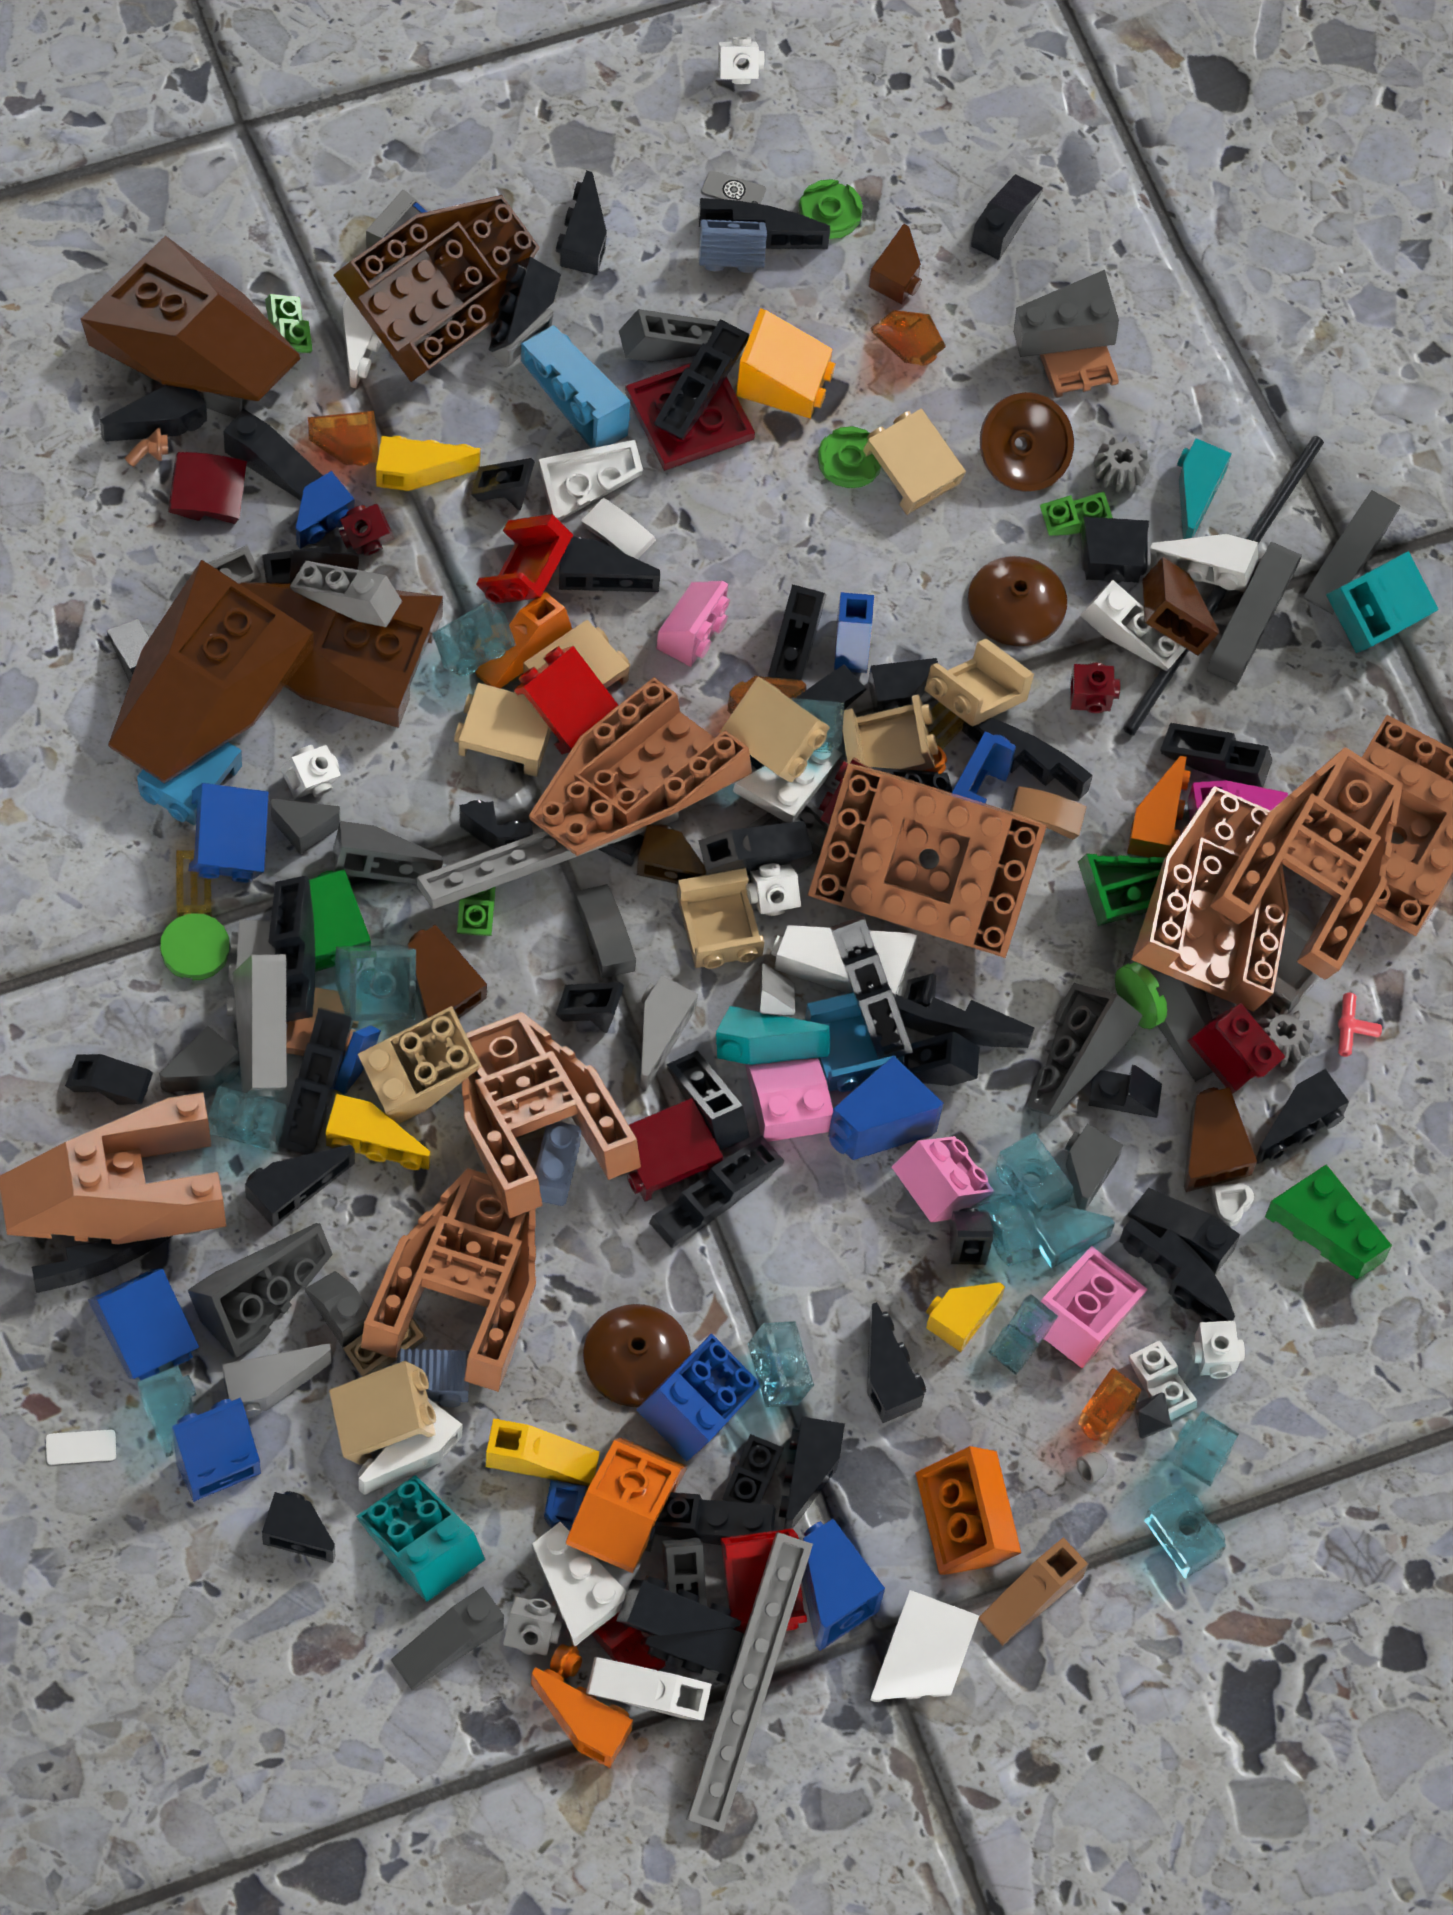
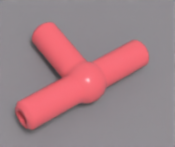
(1349, 1025)

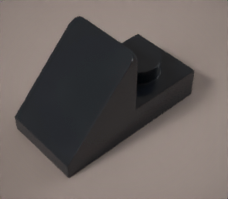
(504, 480)
(590, 1003)
(1126, 1093)

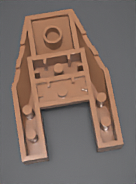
(1336, 837)
(529, 1085)
(99, 1185)
(467, 1252)

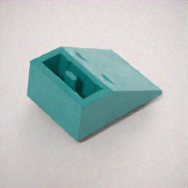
(1382, 602)
(422, 1537)

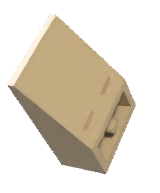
(420, 1065)

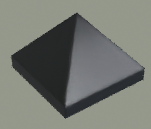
(921, 989)
(1152, 1415)

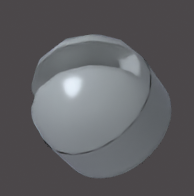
(1092, 1467)

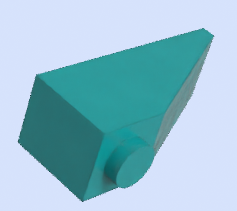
(1198, 482)
(764, 1038)

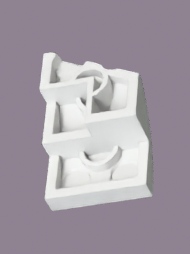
(925, 1650)

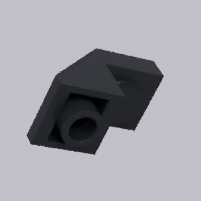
(480, 821)
(111, 1077)

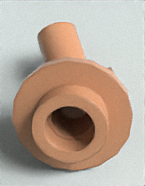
(155, 445)

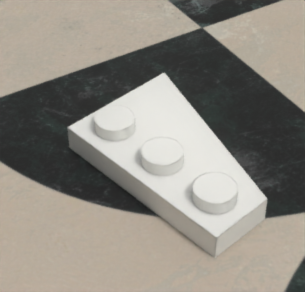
(587, 475)
(783, 797)
(579, 1583)

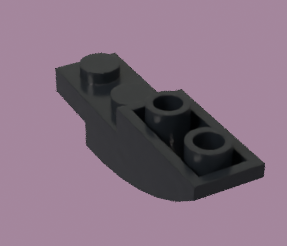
(1171, 1257)
(710, 1520)

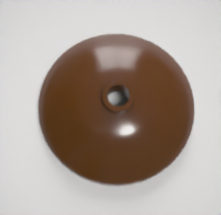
(1044, 436)
(1013, 615)
(631, 1374)

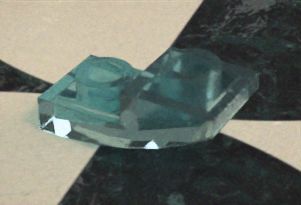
(1023, 1334)

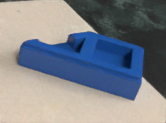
(351, 1065)
(563, 1503)

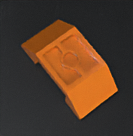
(624, 1503)

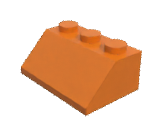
(968, 1511)

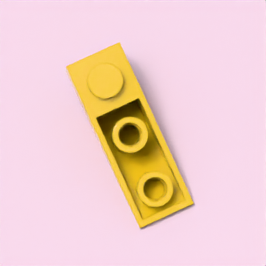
(416, 463)
(373, 1134)
(539, 1453)

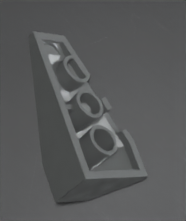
(1186, 1015)
(1088, 1035)
(252, 1292)

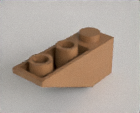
(1034, 1591)

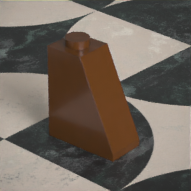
(1177, 607)
(444, 975)
(1216, 1142)

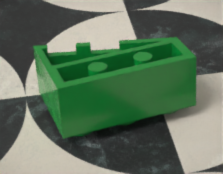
(1119, 885)
(1332, 1222)

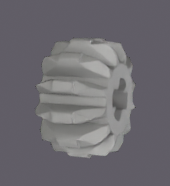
(1121, 464)
(1288, 1034)

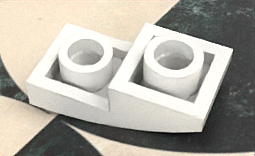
(618, 529)
(1160, 1374)

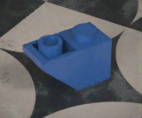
(321, 509)
(854, 631)

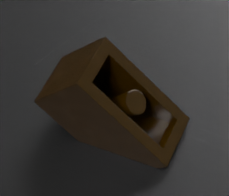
(668, 856)

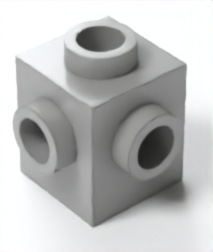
(532, 1626)

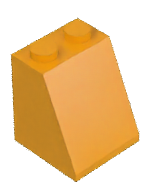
(784, 367)

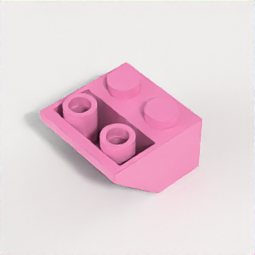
(694, 621)
(942, 1177)

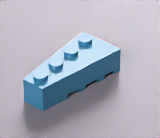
(577, 387)

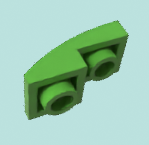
(286, 316)
(1066, 516)
(477, 913)

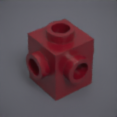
(377, 531)
(1093, 687)

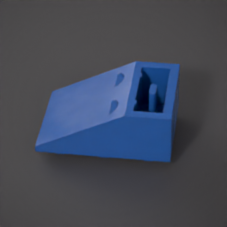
(699, 1397)
(215, 1448)

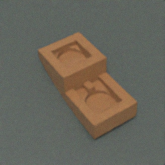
(1050, 809)

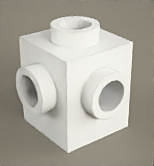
(731, 52)
(311, 771)
(774, 889)
(1217, 1349)

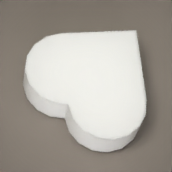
(1231, 1201)

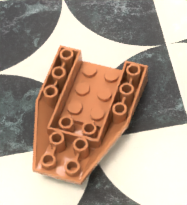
(636, 770)
(1194, 940)

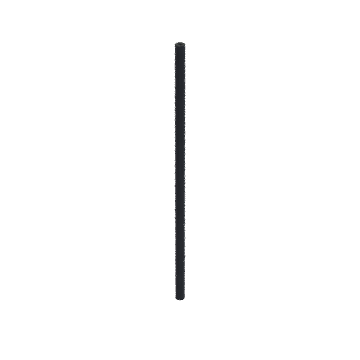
(1218, 592)

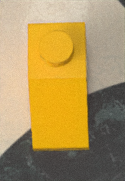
(963, 1312)

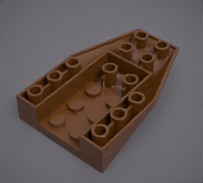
(437, 279)
(188, 328)
(358, 663)
(206, 674)

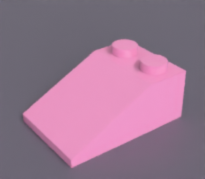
(790, 1098)
(1090, 1305)

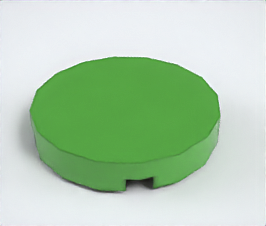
(833, 205)
(843, 458)
(195, 946)
(1138, 988)

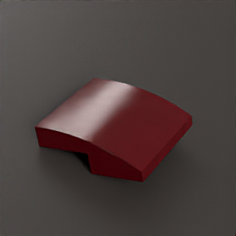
(207, 486)

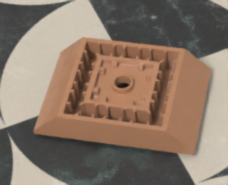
(1424, 862)
(876, 868)

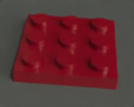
(717, 429)

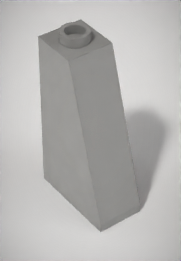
(262, 1024)

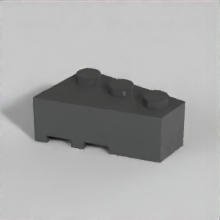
(1068, 318)

